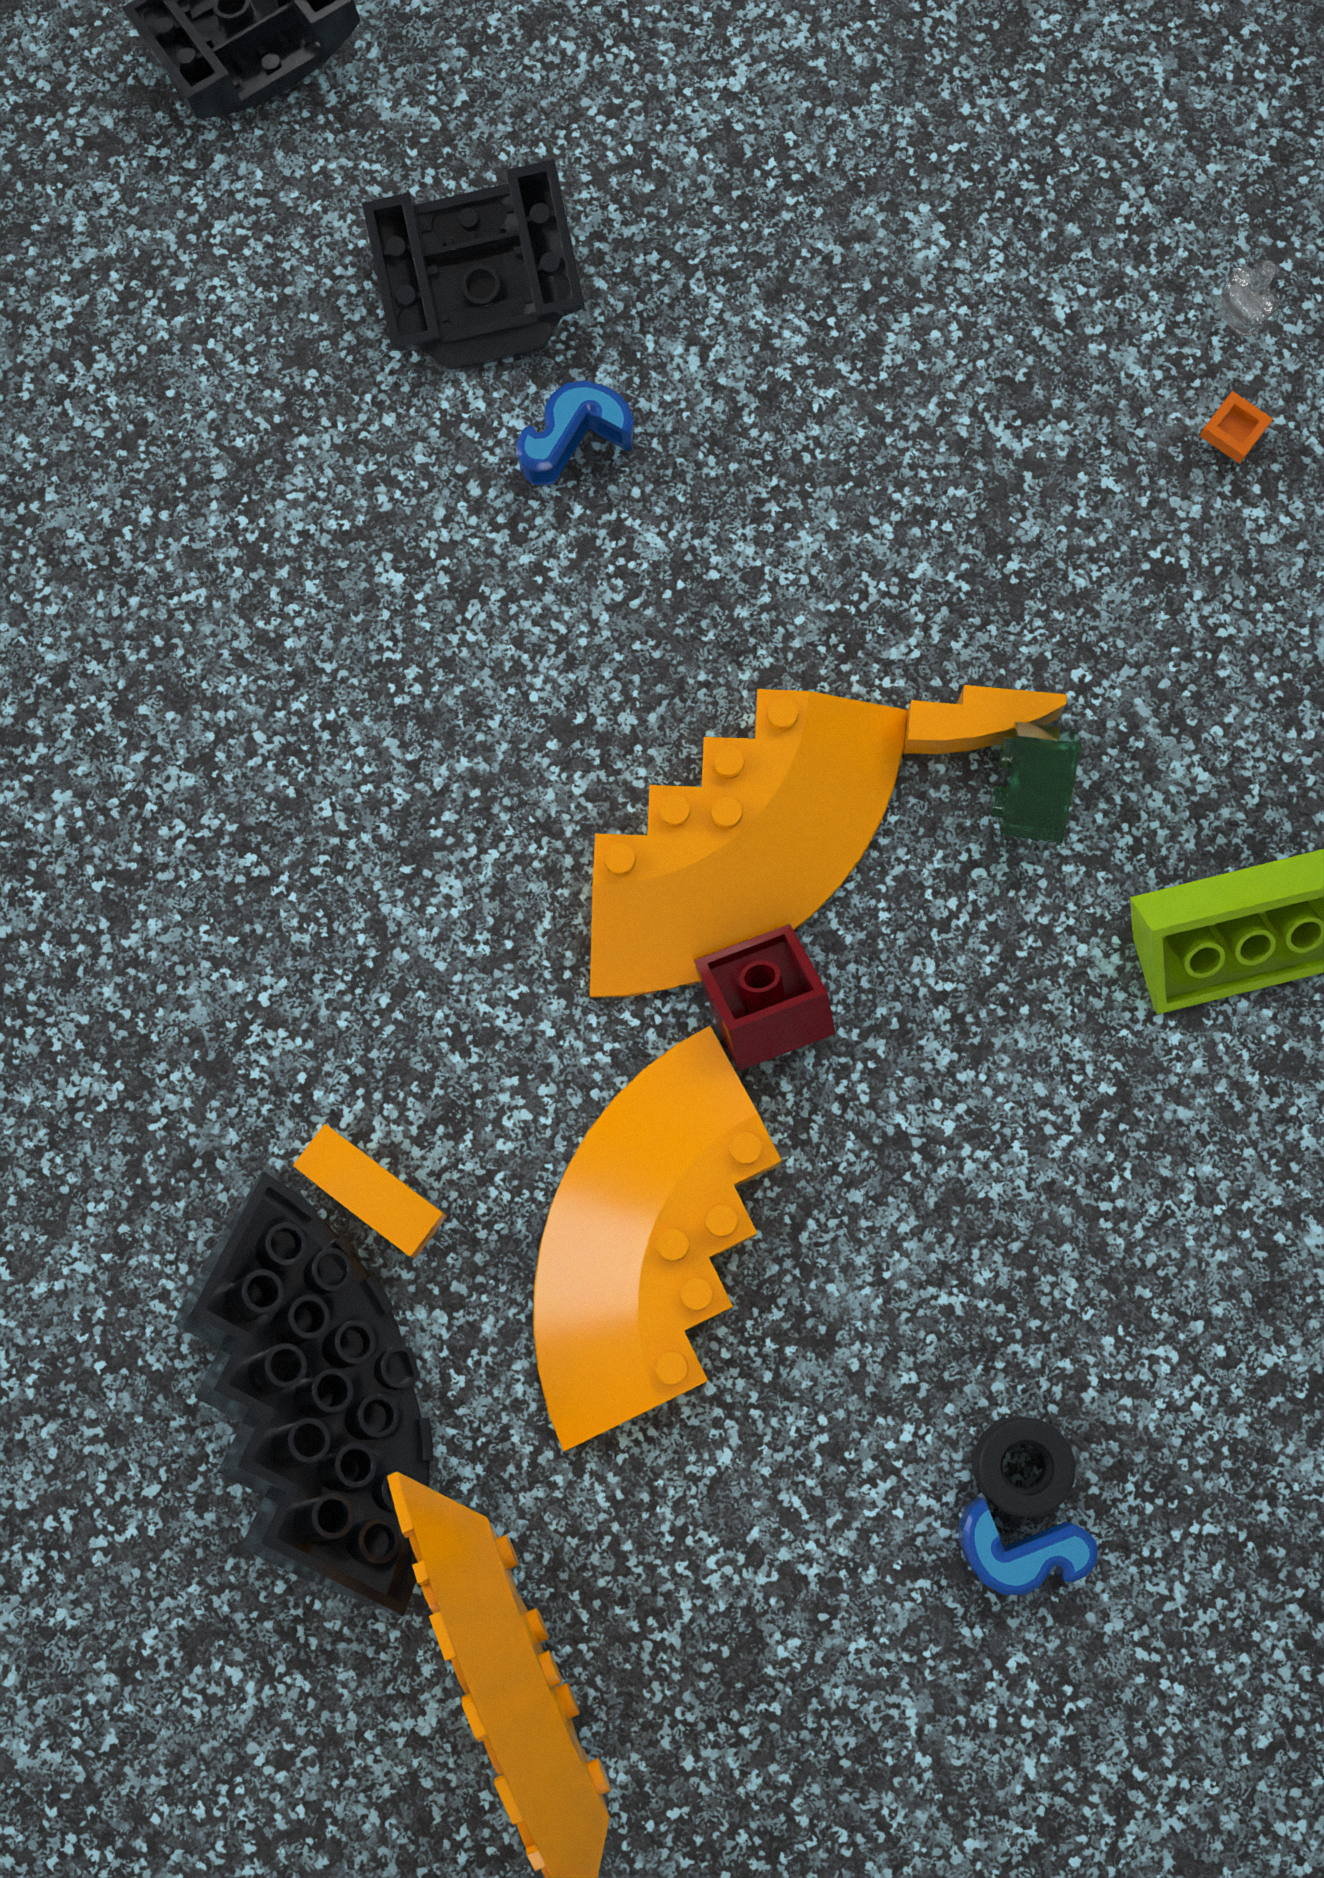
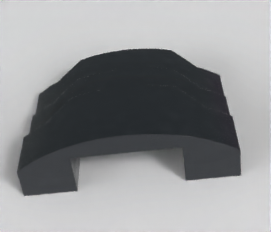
(240, 51)
(476, 269)

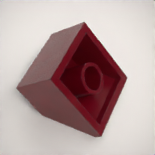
(765, 997)

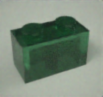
(1037, 781)

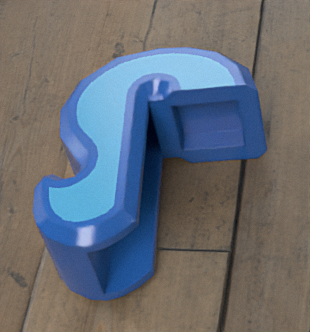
(567, 419)
(1027, 1562)

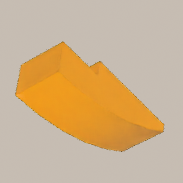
(977, 720)
(370, 1191)

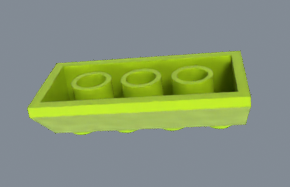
(1231, 932)

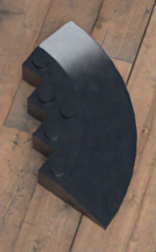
(314, 1382)

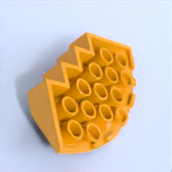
(750, 847)
(635, 1239)
(507, 1681)

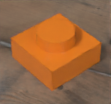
(1236, 427)

